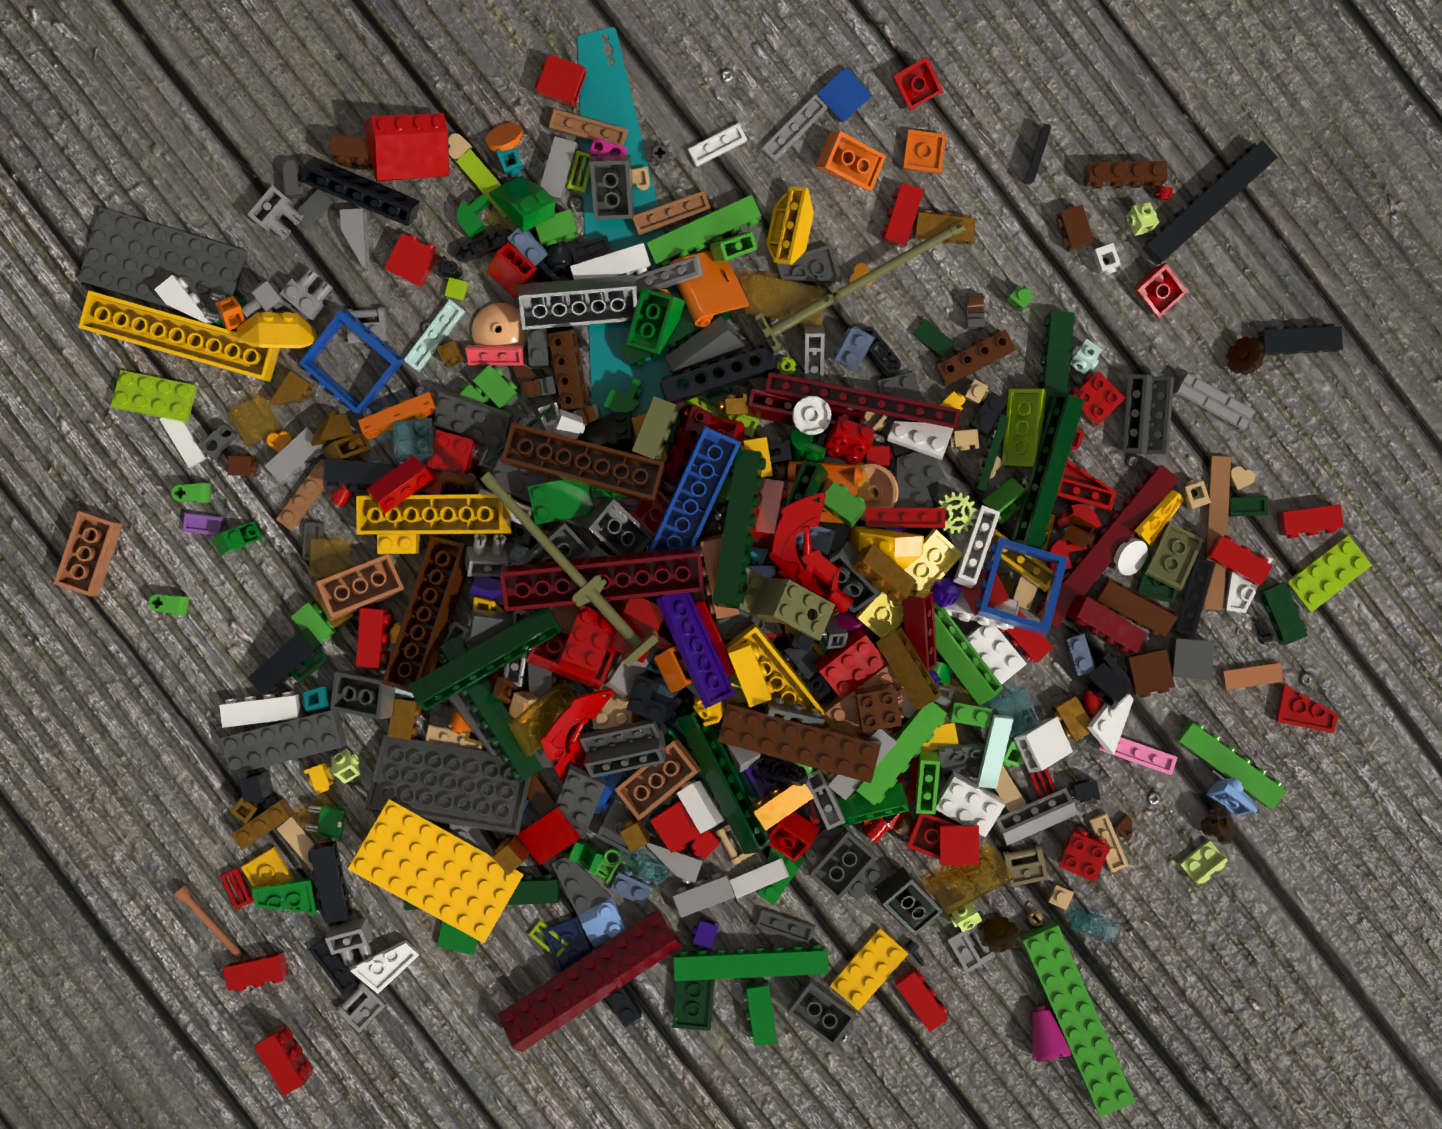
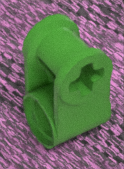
(194, 492)
(171, 604)
(608, 866)

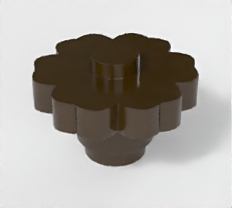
(1245, 355)
(1219, 824)
(998, 934)

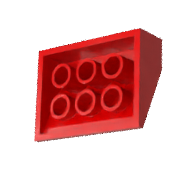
(408, 146)

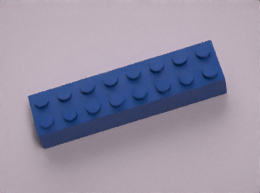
(695, 491)

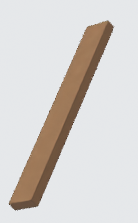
(1217, 524)

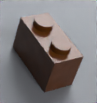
(1074, 228)

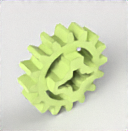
(966, 520)

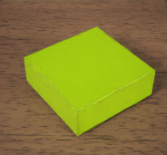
(456, 289)

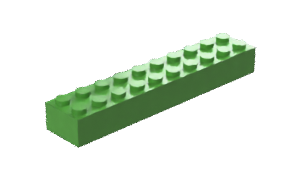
(1077, 1018)

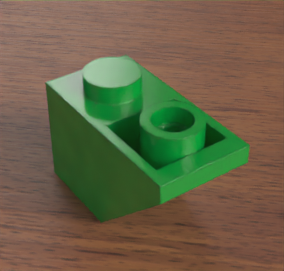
(236, 538)

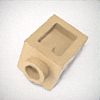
(874, 420)

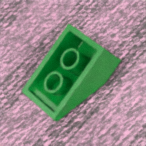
(524, 202)
(654, 320)
(559, 501)

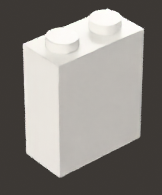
(1043, 745)
(700, 805)

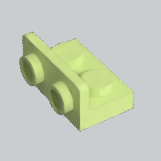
(1203, 862)

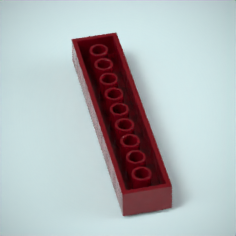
(626, 577)
(589, 980)

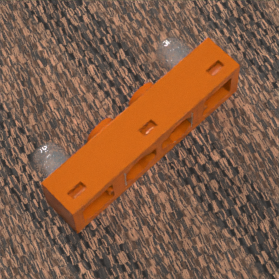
(382, 422)

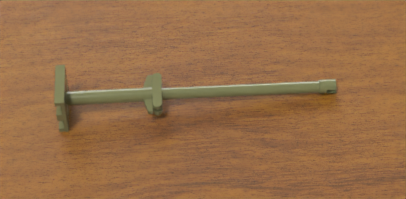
(836, 295)
(588, 590)

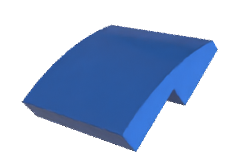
(844, 94)

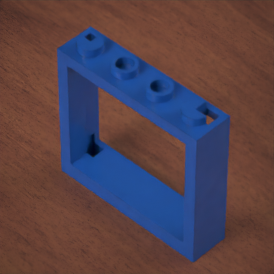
(370, 338)
(982, 602)

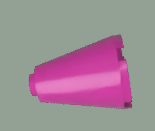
(1047, 1036)

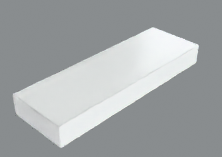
(717, 144)
(184, 442)
(759, 878)

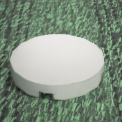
(811, 415)
(1130, 556)

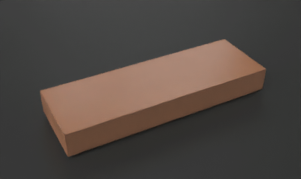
(1252, 676)

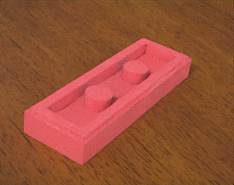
(495, 355)

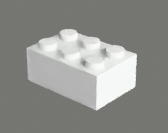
(995, 651)
(968, 803)

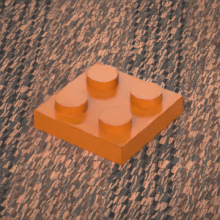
(924, 151)

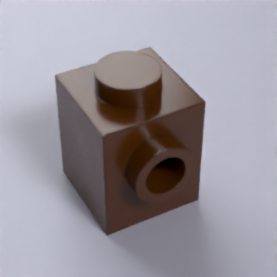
(242, 465)

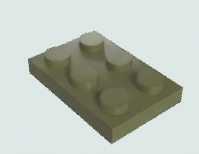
(1174, 556)

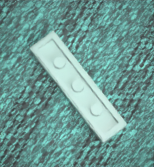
(434, 335)
(994, 751)

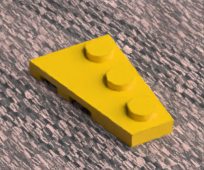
(1158, 519)

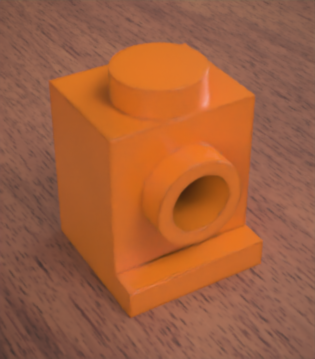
(230, 313)

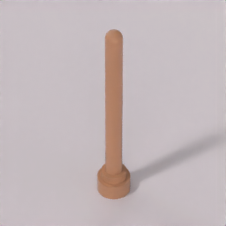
(184, 896)

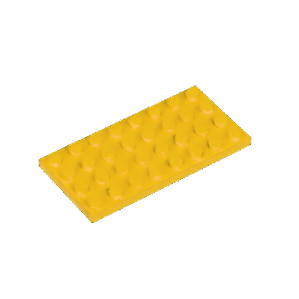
(434, 871)

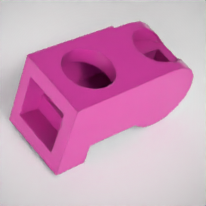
(604, 148)

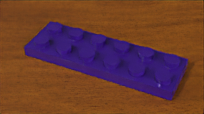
(695, 648)

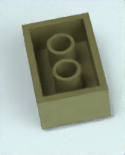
(655, 429)

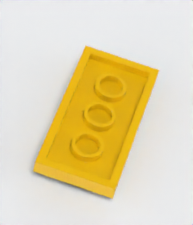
(868, 968)

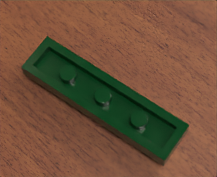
(994, 446)

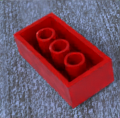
(548, 656)

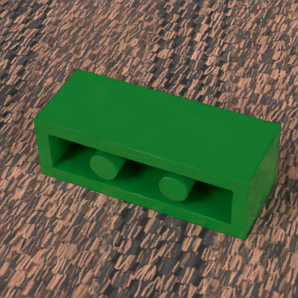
(760, 1013)

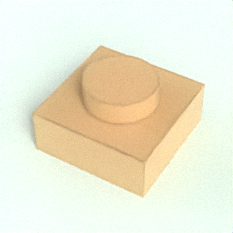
(1060, 896)

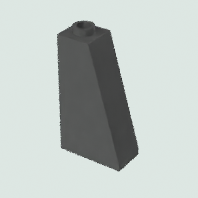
(706, 346)

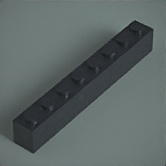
(1213, 199)

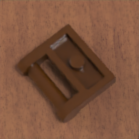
(453, 483)

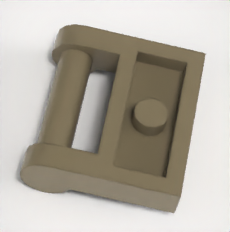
(1029, 871)

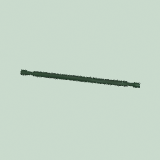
(528, 425)

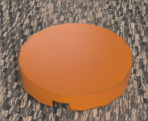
(504, 137)

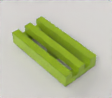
(577, 188)
(542, 943)

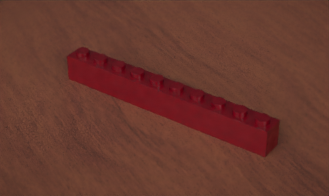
(864, 400)
(1103, 549)

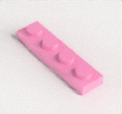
(1144, 755)

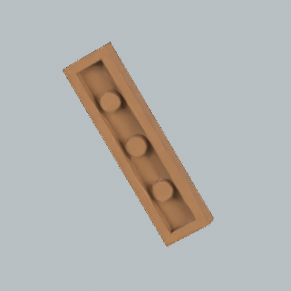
(586, 128)
(671, 213)
(303, 498)

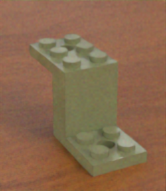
(785, 603)

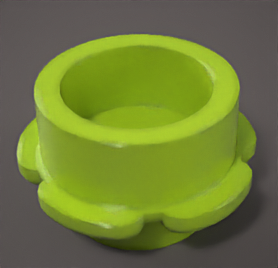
(786, 361)

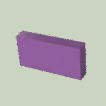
(202, 524)

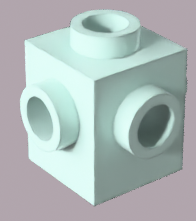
(1085, 356)

